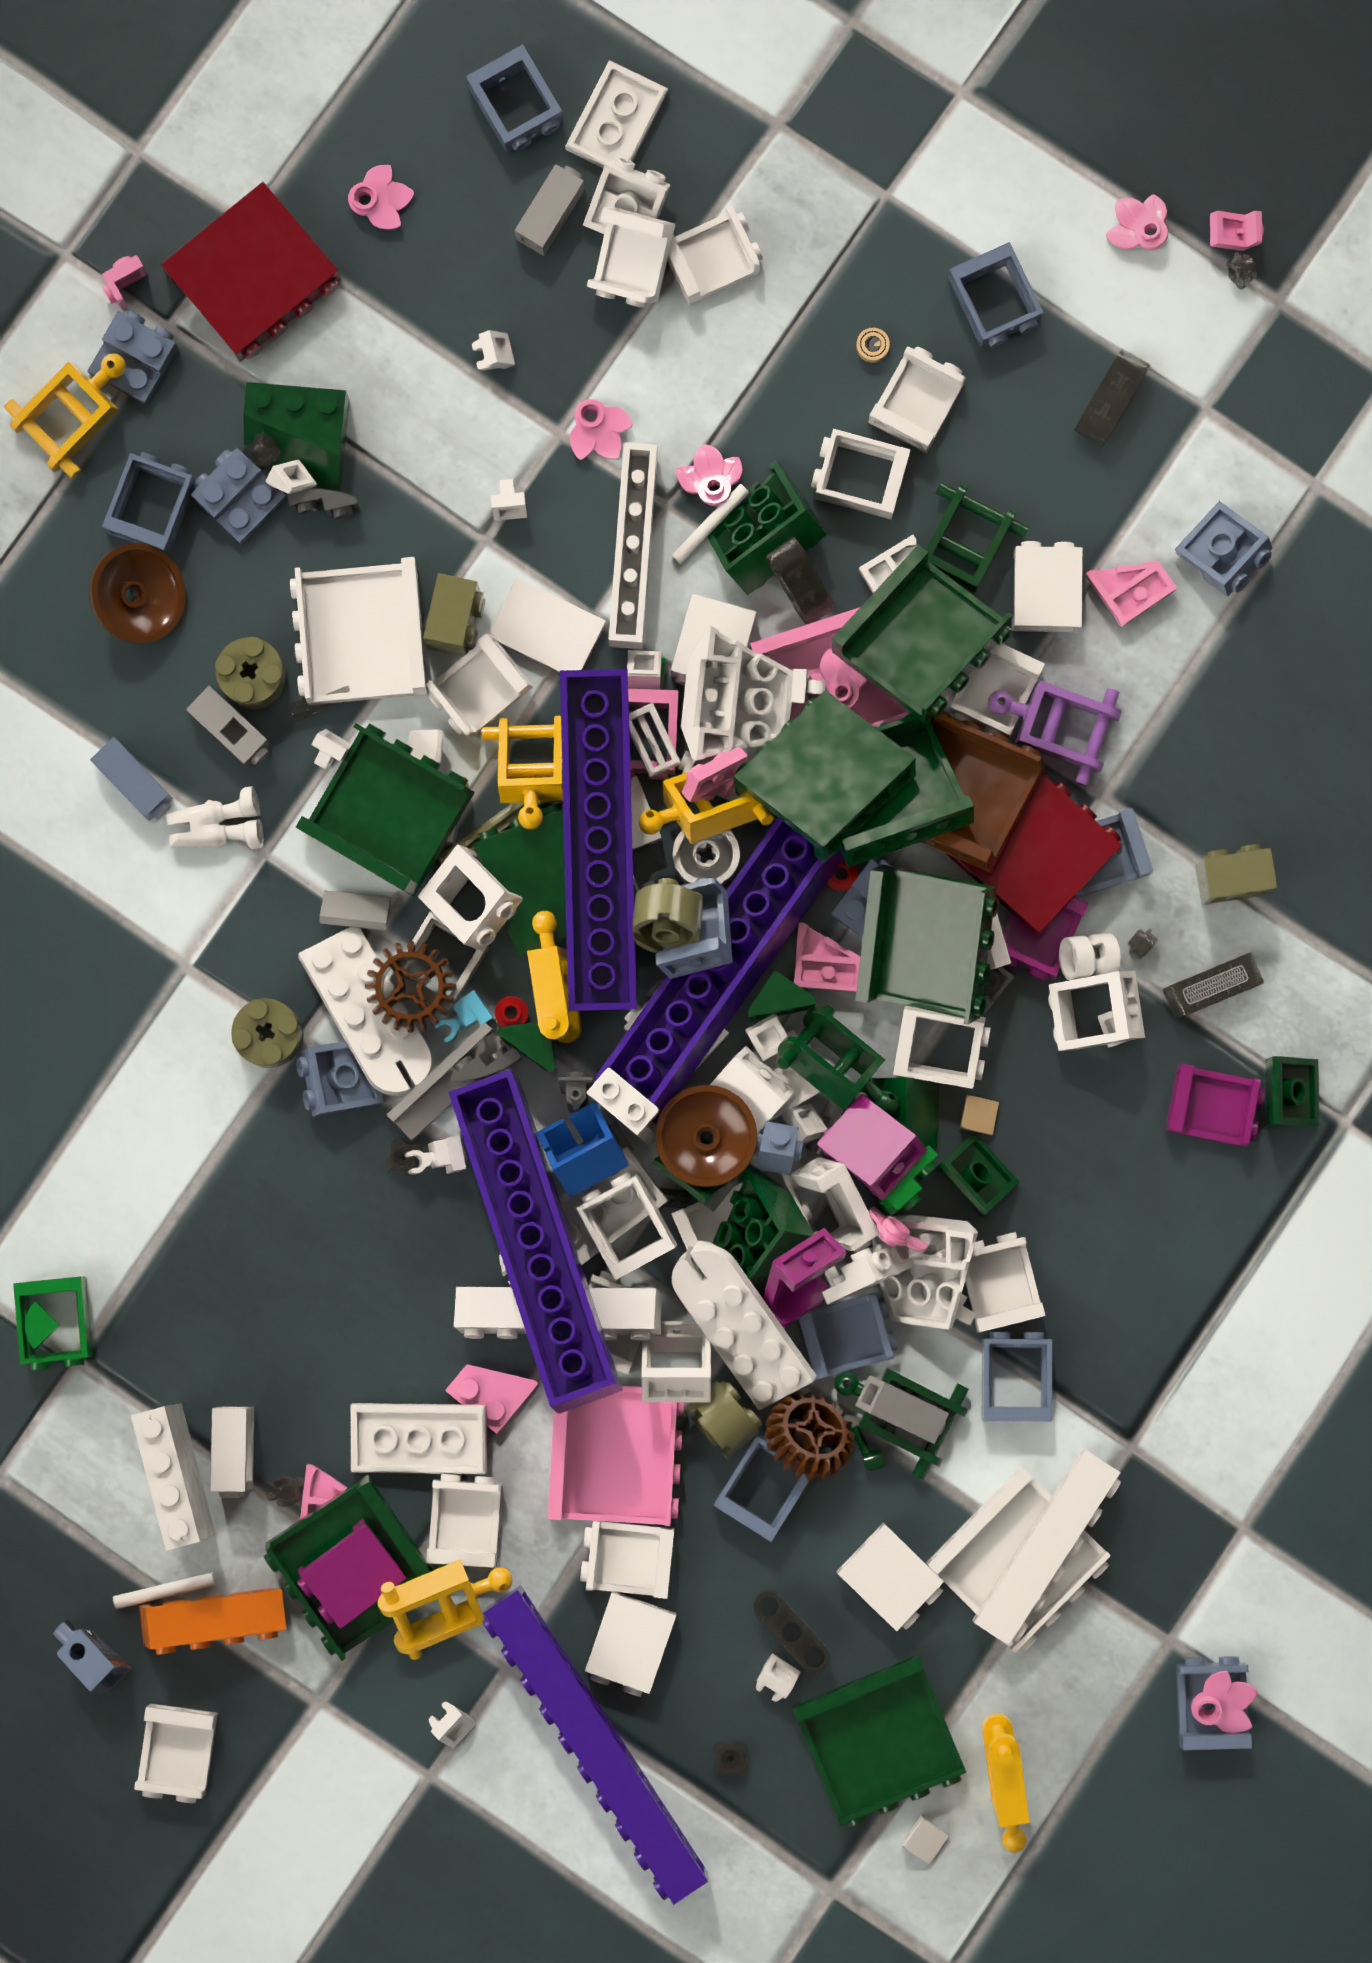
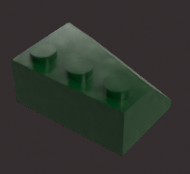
(304, 424)
(760, 525)
(761, 1226)

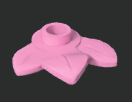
(385, 195)
(1135, 220)
(602, 433)
(710, 471)
(838, 677)
(895, 1232)
(1228, 1702)

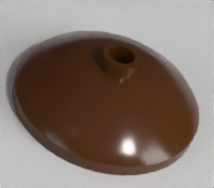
(155, 587)
(703, 1111)

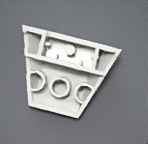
(732, 696)
(933, 1287)

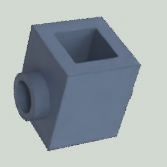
(778, 1148)

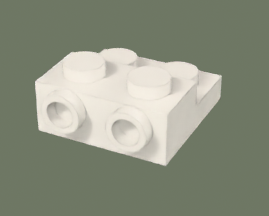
(626, 189)
(869, 1269)

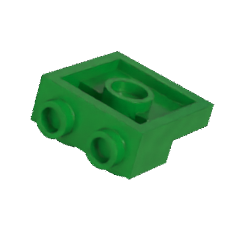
(905, 1192)

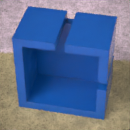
(583, 1164)

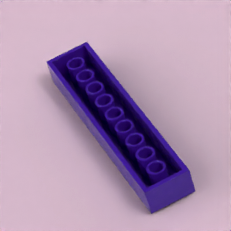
(598, 839)
(695, 1008)
(535, 1242)
(597, 1746)

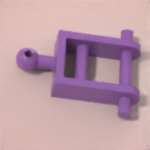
(1105, 712)

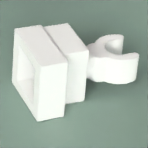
(441, 1153)

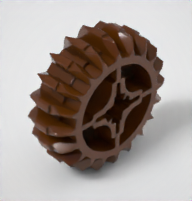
(423, 977)
(800, 1442)

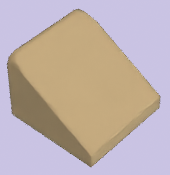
(979, 1115)

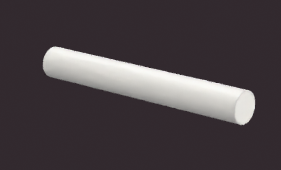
(710, 524)
(164, 1590)

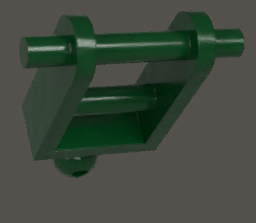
(1006, 522)
(822, 1075)
(929, 1453)

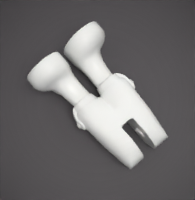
(206, 820)

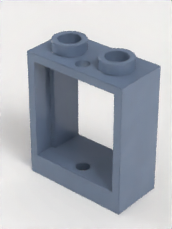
(496, 73)
(985, 264)
(149, 464)
(1002, 1413)
(747, 1517)

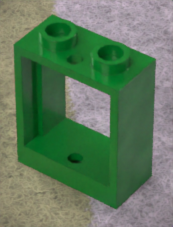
(21, 1296)

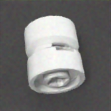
(1089, 956)

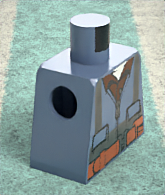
(99, 1667)

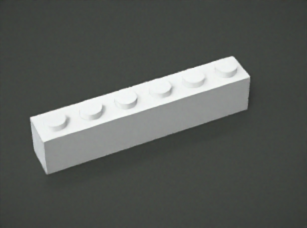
(633, 545)
(619, 1310)
(1046, 1547)

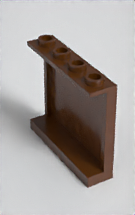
(996, 779)

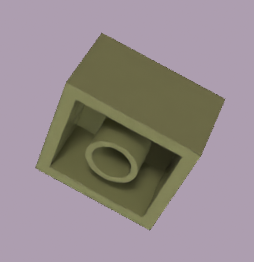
(453, 615)
(1235, 875)

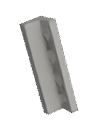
(431, 1095)

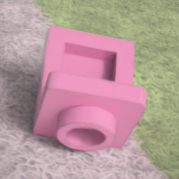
(1236, 230)
(124, 273)

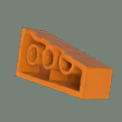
(213, 1619)

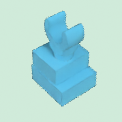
(470, 1011)

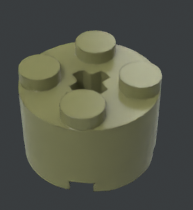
(232, 673)
(666, 916)
(259, 1015)
(724, 1419)

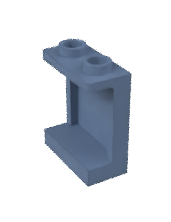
(1130, 864)
(714, 939)
(847, 1335)
(1190, 1683)

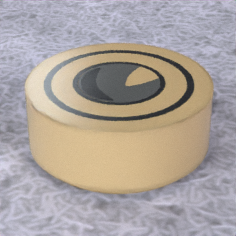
(872, 345)

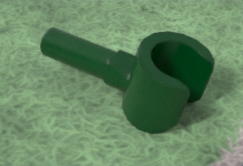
(871, 1459)

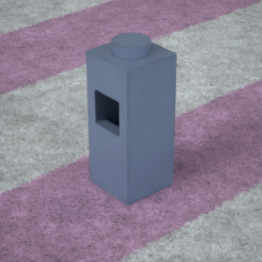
(132, 780)

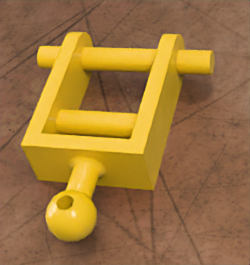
(91, 423)
(527, 790)
(710, 819)
(550, 984)
(432, 1586)
(1006, 1780)

